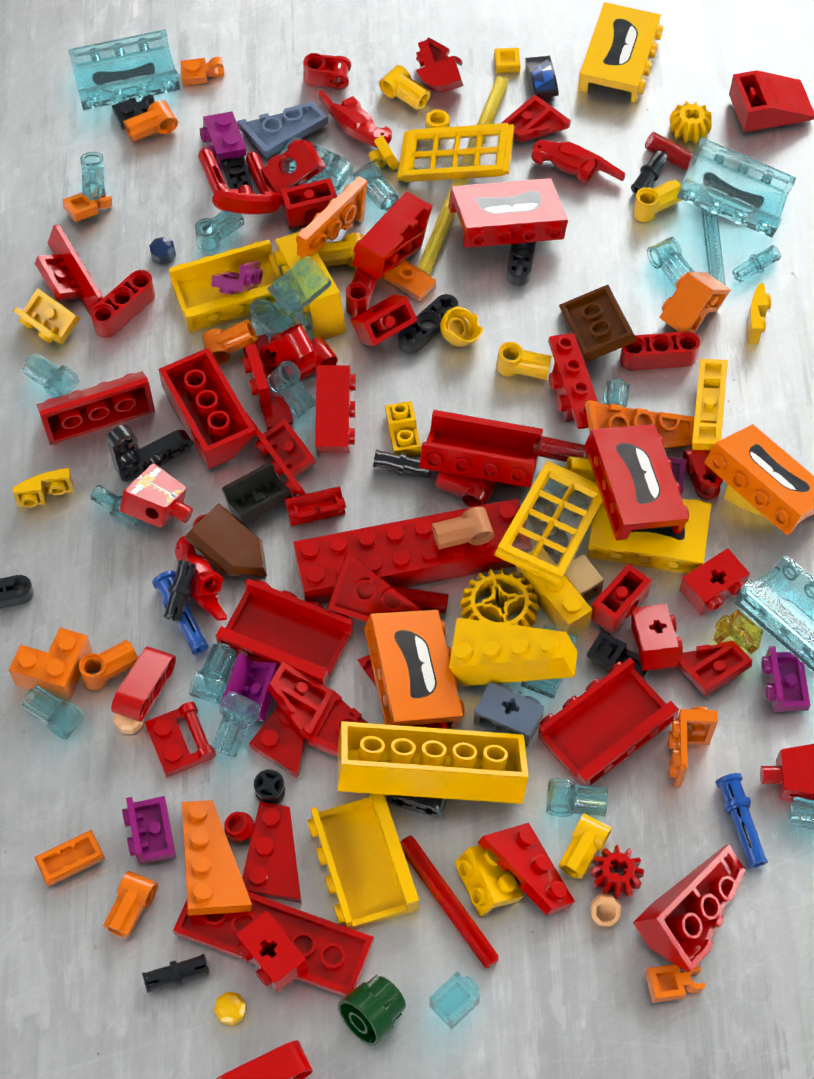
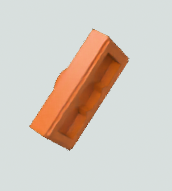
(410, 280)
(69, 858)

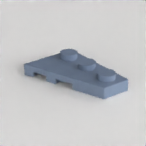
(272, 132)

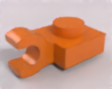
(197, 70)

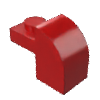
(437, 76)

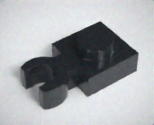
(131, 108)

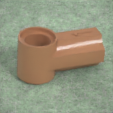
(470, 527)

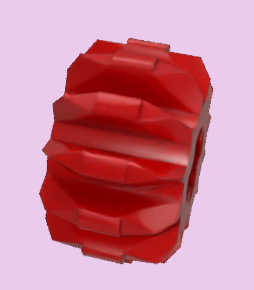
(618, 862)

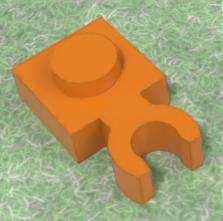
(81, 207)
(669, 984)

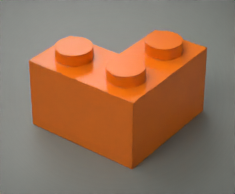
(693, 299)
(52, 671)

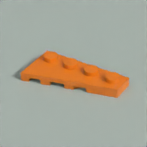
(336, 216)
(674, 428)
(210, 867)

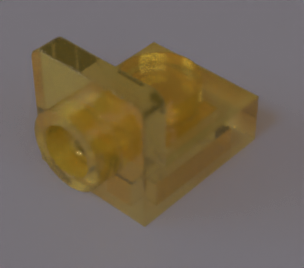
(741, 629)

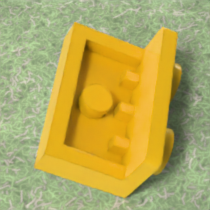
(48, 316)
(486, 881)

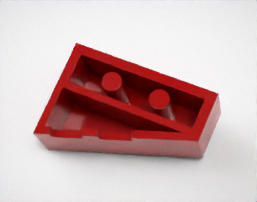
(393, 236)
(334, 409)

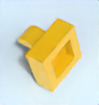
(383, 154)

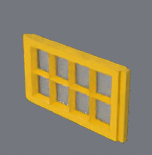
(456, 152)
(551, 523)

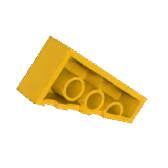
(325, 311)
(509, 653)

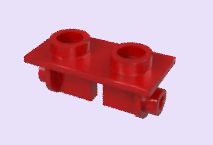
(315, 506)

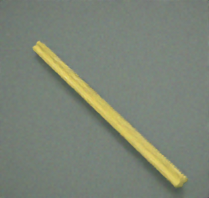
(445, 217)

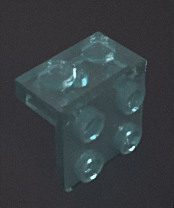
(298, 289)

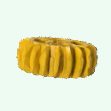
(519, 598)

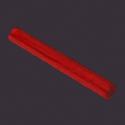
(449, 902)

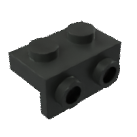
(256, 493)

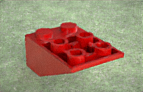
(768, 100)

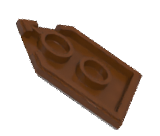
(228, 543)

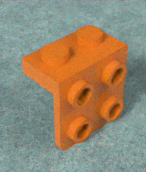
(691, 727)

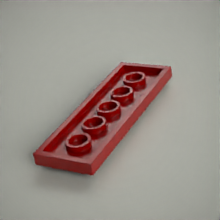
(331, 950)

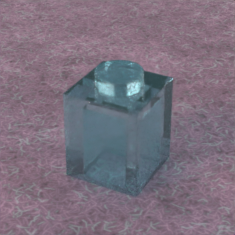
(455, 999)

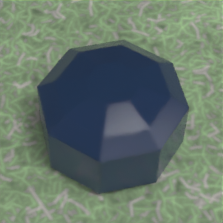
(162, 250)

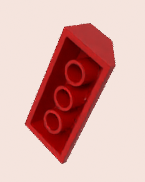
(96, 407)
(207, 407)

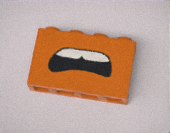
(764, 476)
(413, 668)

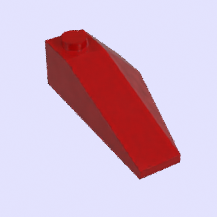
(687, 915)

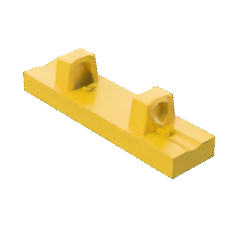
(709, 403)

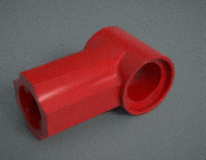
(360, 292)
(320, 355)
(471, 490)

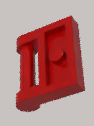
(170, 742)

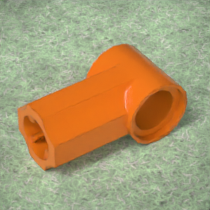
(156, 119)
(227, 341)
(109, 663)
(132, 897)

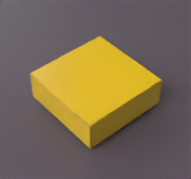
(507, 60)

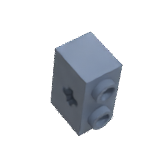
(498, 701)

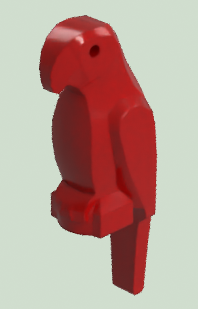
(355, 120)
(573, 160)
(204, 582)

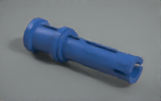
(188, 624)
(737, 804)

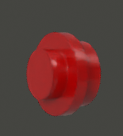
(239, 826)

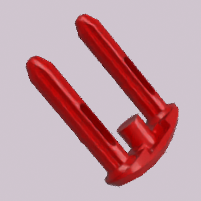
(241, 199)

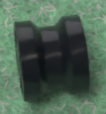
(270, 781)

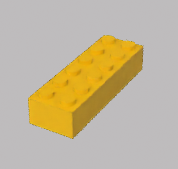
(432, 762)

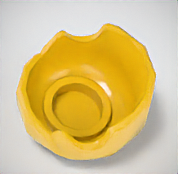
(460, 327)

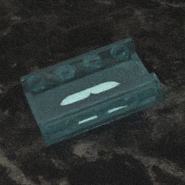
(124, 69)
(736, 187)
(784, 607)

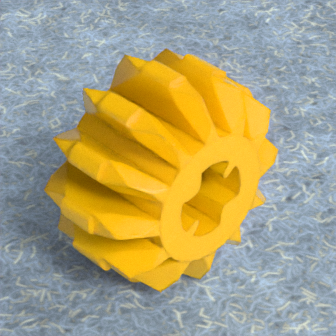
(690, 122)

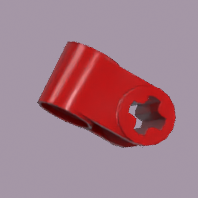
(324, 72)
(286, 346)
(704, 480)

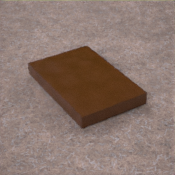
(597, 323)

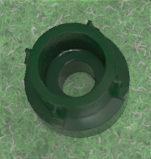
(372, 1009)

